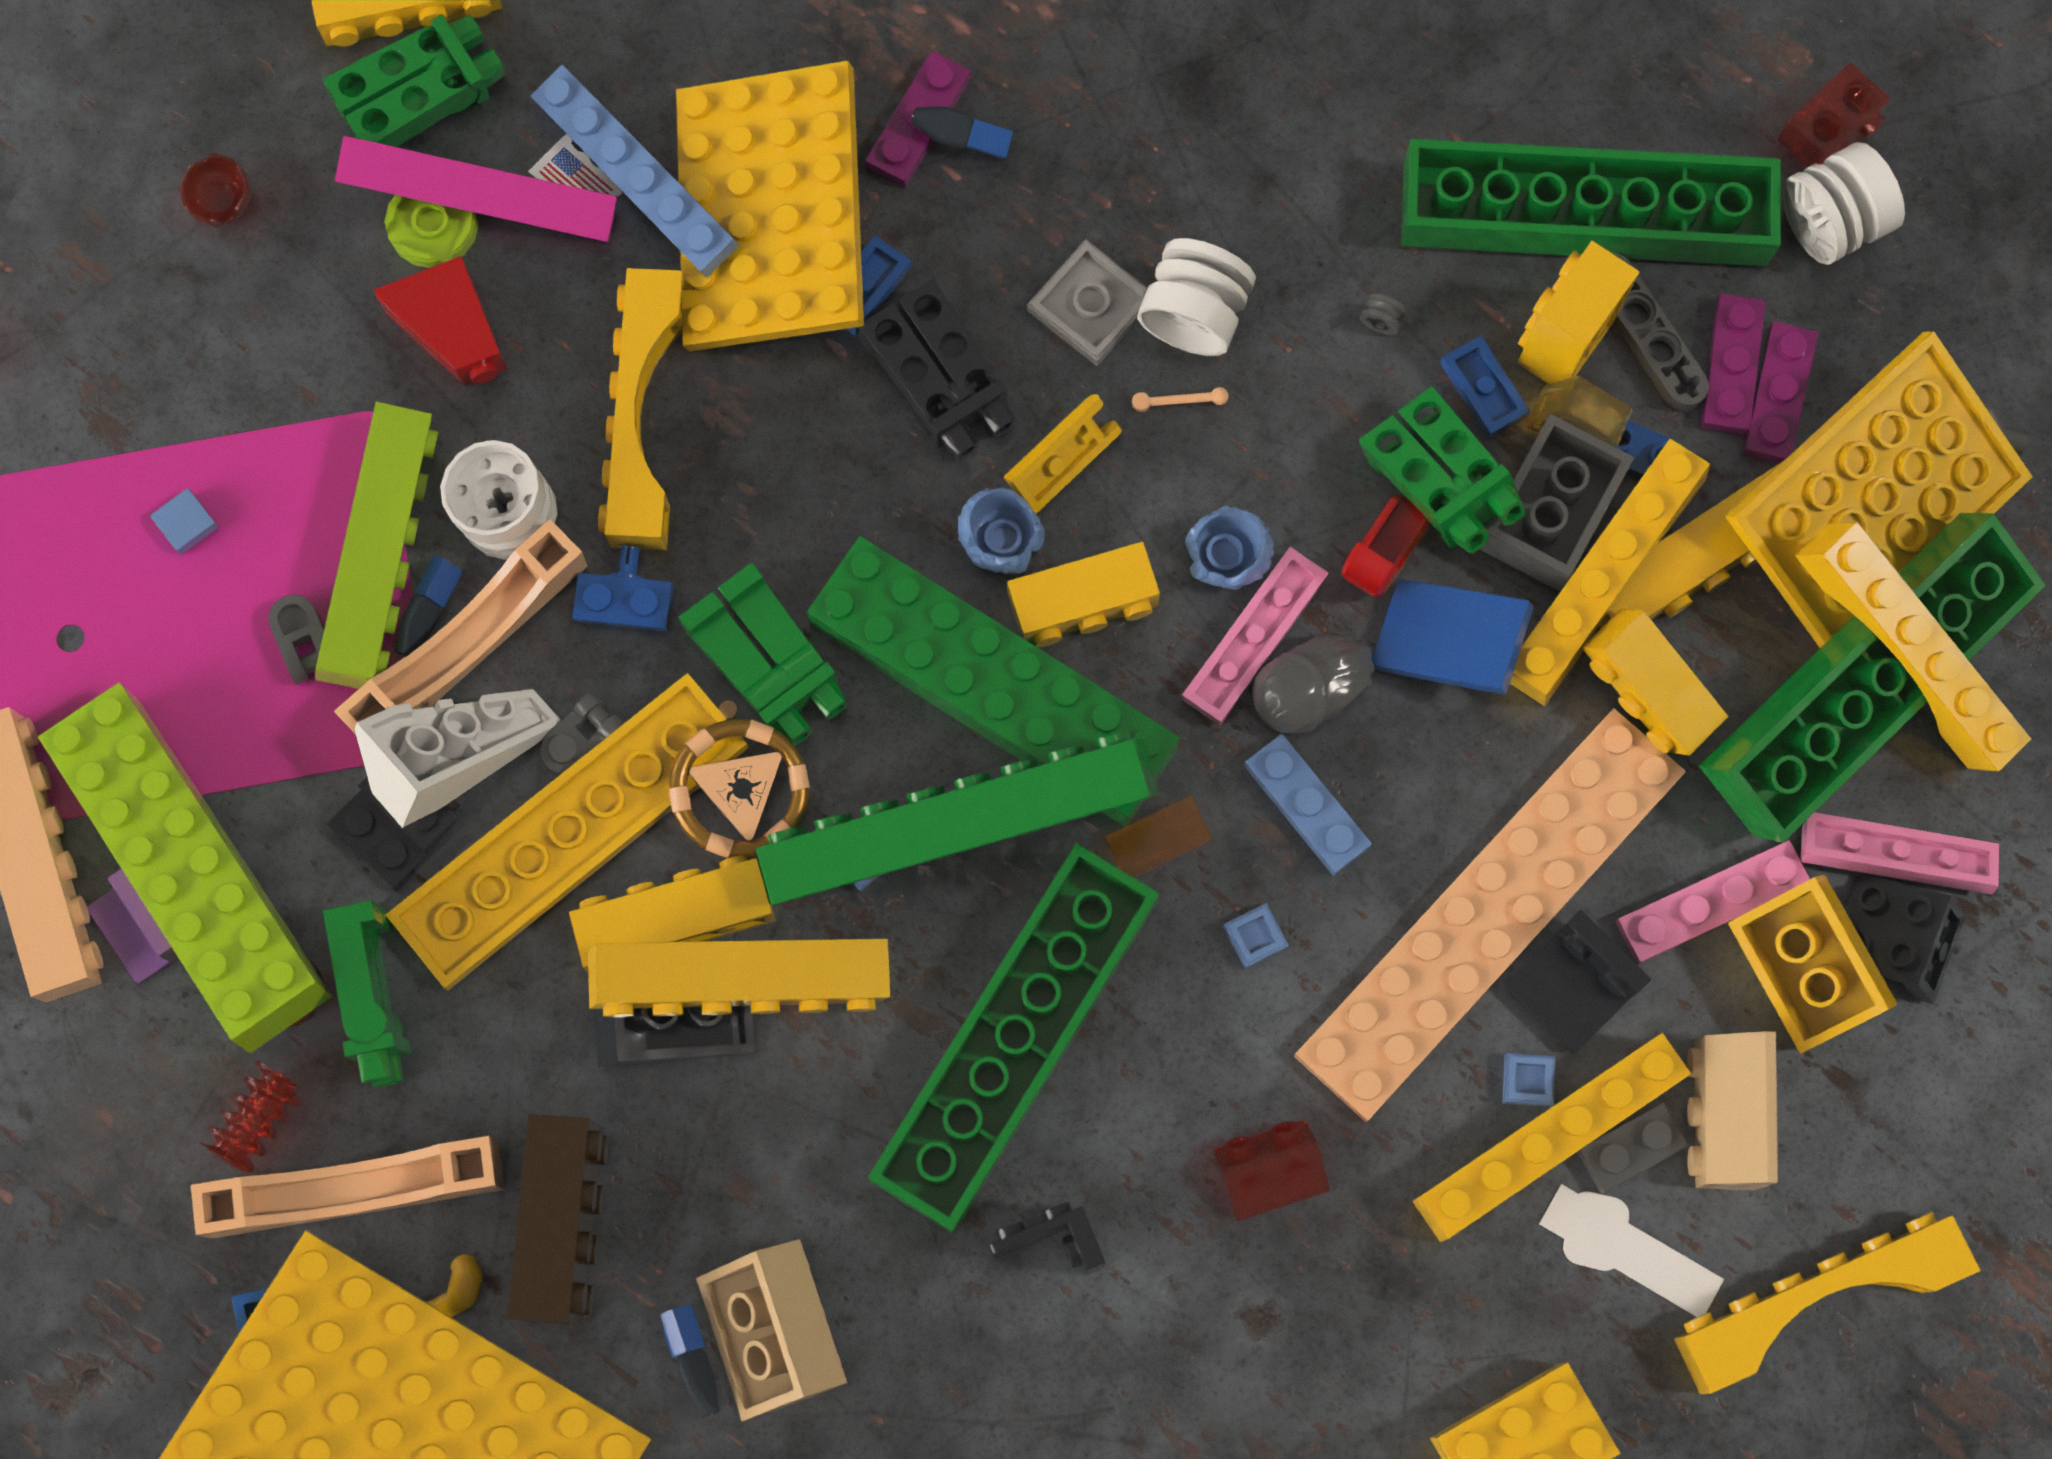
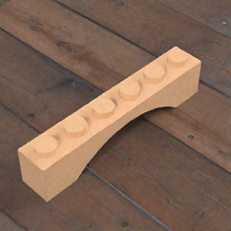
(515, 593)
(348, 1189)

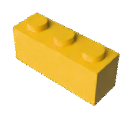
(1084, 595)
(1654, 682)

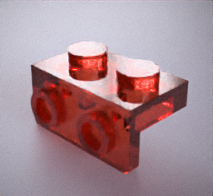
(1271, 1169)

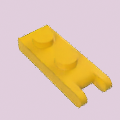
(1062, 454)

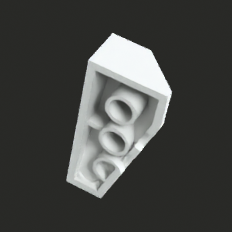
(438, 752)

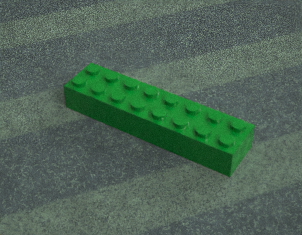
(1569, 196)
(973, 665)
(1855, 688)
(956, 821)
(1014, 1038)

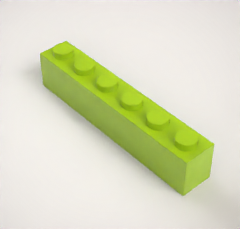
(374, 546)

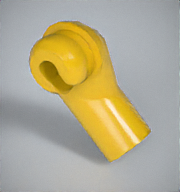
(462, 1288)

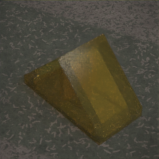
(1582, 406)

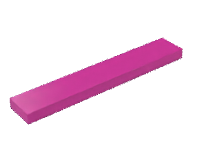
(476, 188)

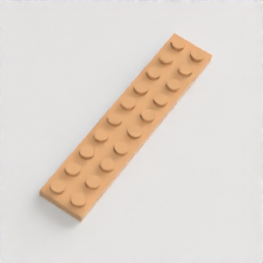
(1489, 915)

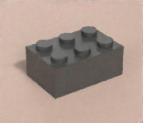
(1564, 494)

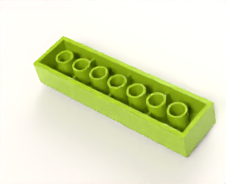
(185, 868)

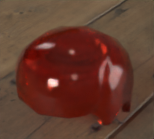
(215, 190)

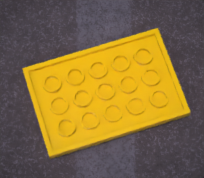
(782, 180)
(1891, 459)

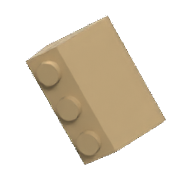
(1734, 1111)
(771, 1329)

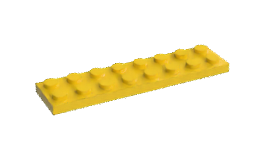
(557, 836)

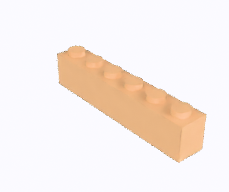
(38, 874)

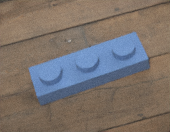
(1307, 804)

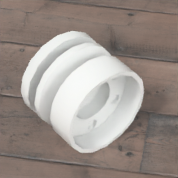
(1843, 203)
(1196, 297)
(484, 480)

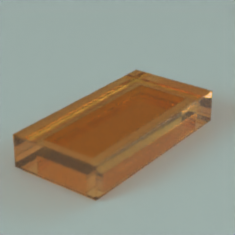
(1159, 838)

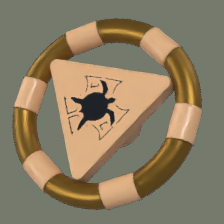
(737, 786)

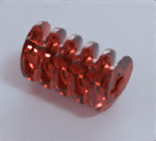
(253, 1118)

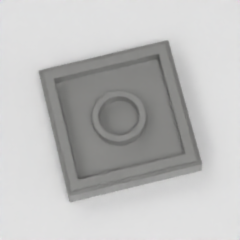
(1089, 302)

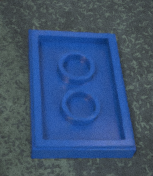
(1452, 636)

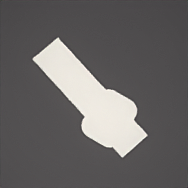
(1602, 1239)

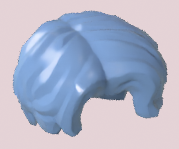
(1000, 530)
(1229, 548)

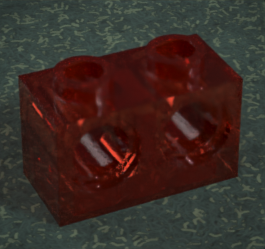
(1830, 116)

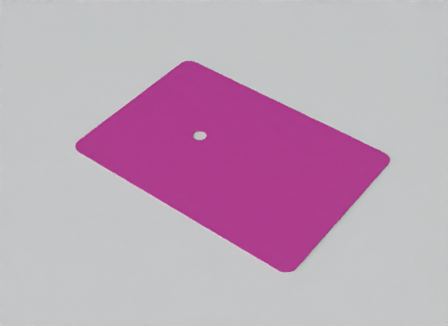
(189, 626)

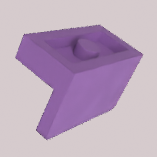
(132, 930)

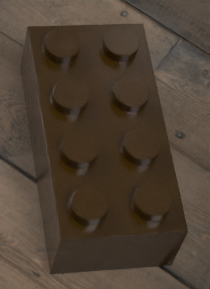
(557, 1220)

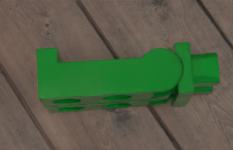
(414, 82)
(1444, 471)
(798, 672)
(364, 992)

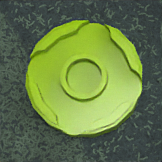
(429, 231)

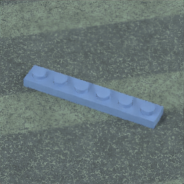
(635, 171)

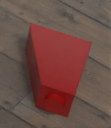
(446, 319)

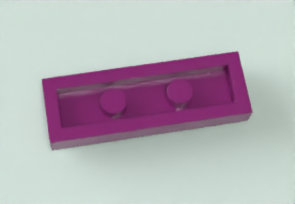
(901, 143)
(1733, 364)
(1780, 392)

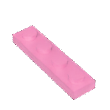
(1254, 636)
(1900, 853)
(1711, 902)

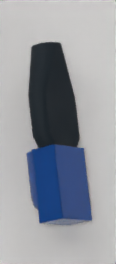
(960, 130)
(424, 608)
(686, 1343)

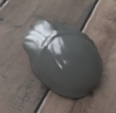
(1312, 682)

